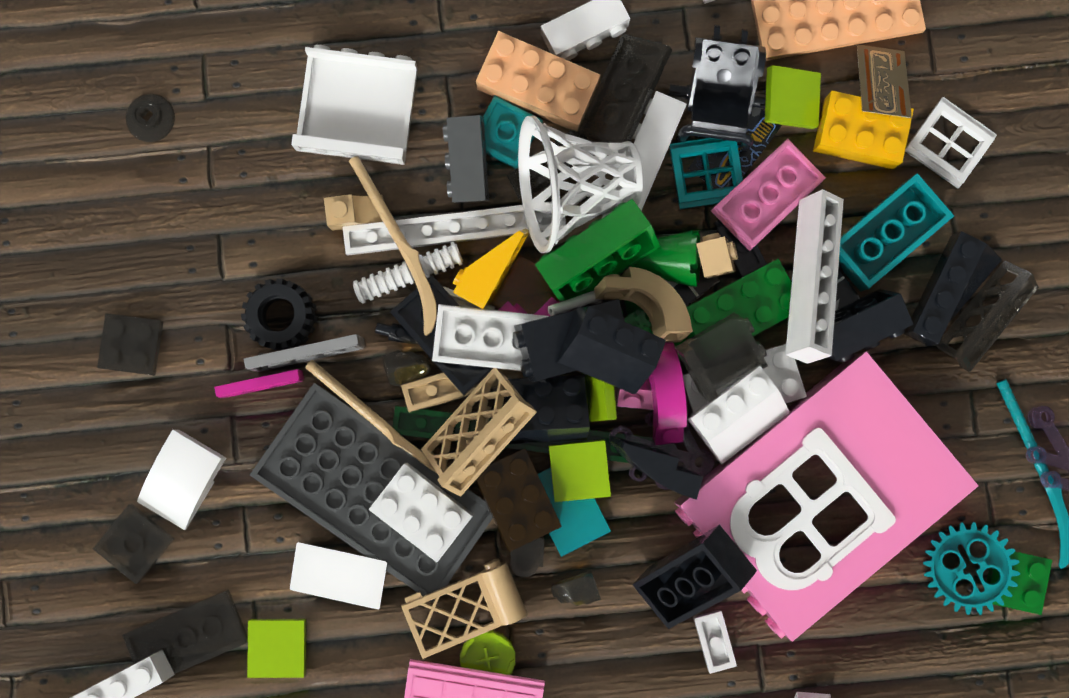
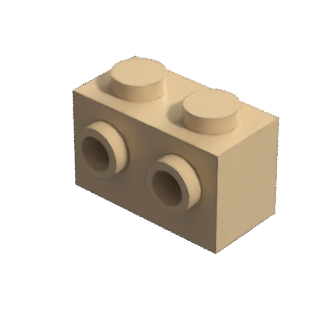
(717, 255)

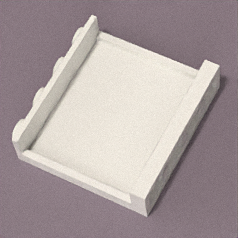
(356, 105)

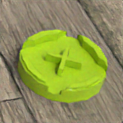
(489, 653)

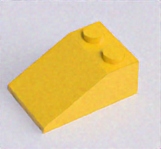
(484, 277)

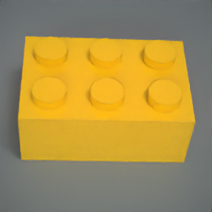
(860, 135)

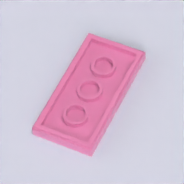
(768, 194)

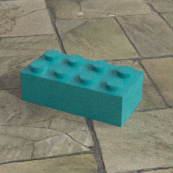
(891, 232)

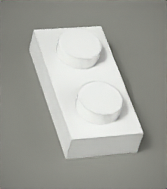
(715, 641)

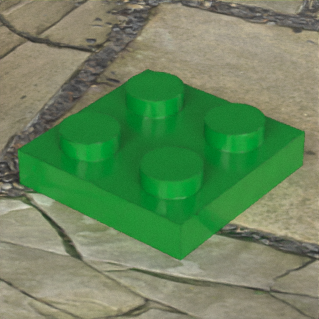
(1031, 582)

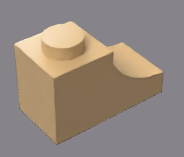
(350, 211)

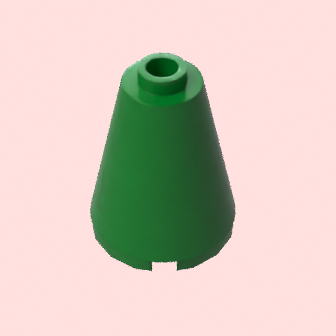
(675, 259)

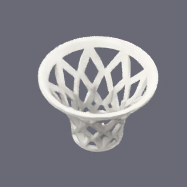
(576, 153)

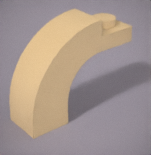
(655, 296)

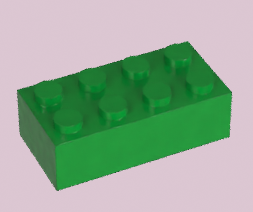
(601, 250)
(758, 296)

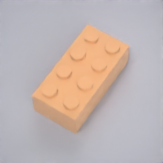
(537, 81)

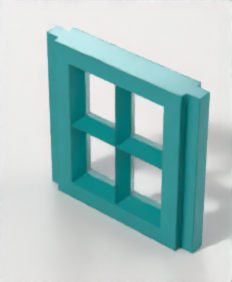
(704, 147)

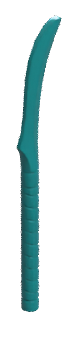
(1054, 494)

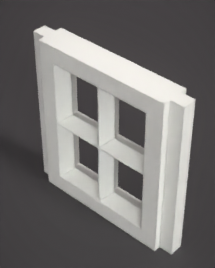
(936, 162)

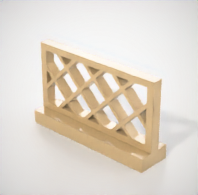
(486, 441)

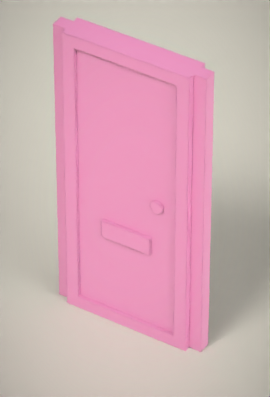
(449, 681)

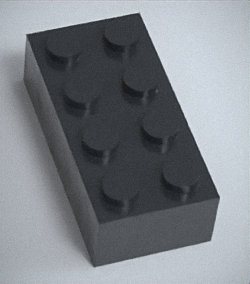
(695, 577)

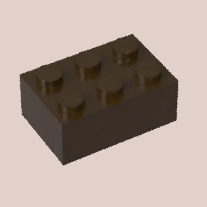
(517, 500)

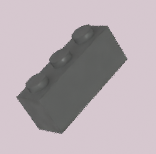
(466, 159)

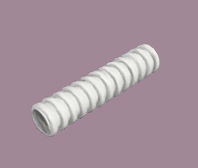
(401, 274)

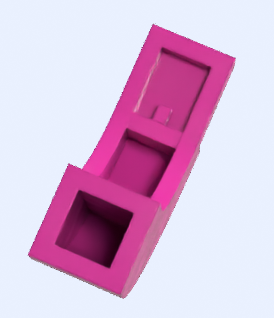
(668, 398)

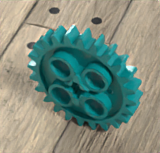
(994, 557)

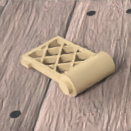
(498, 591)

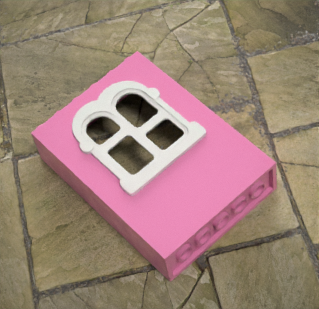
(878, 455)

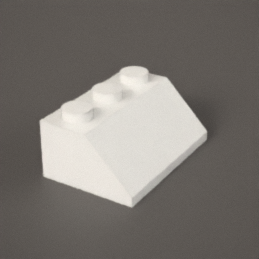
(739, 414)

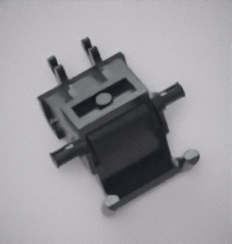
(722, 89)

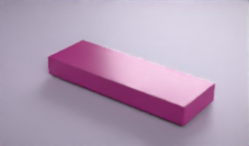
(259, 383)

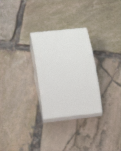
(180, 478)

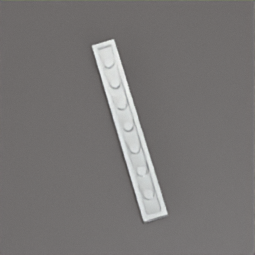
(442, 229)

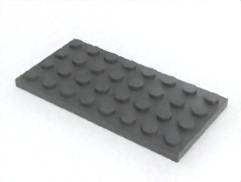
(335, 469)

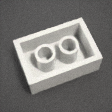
(421, 512)

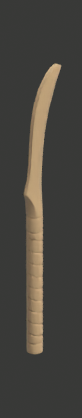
(409, 254)
(367, 413)

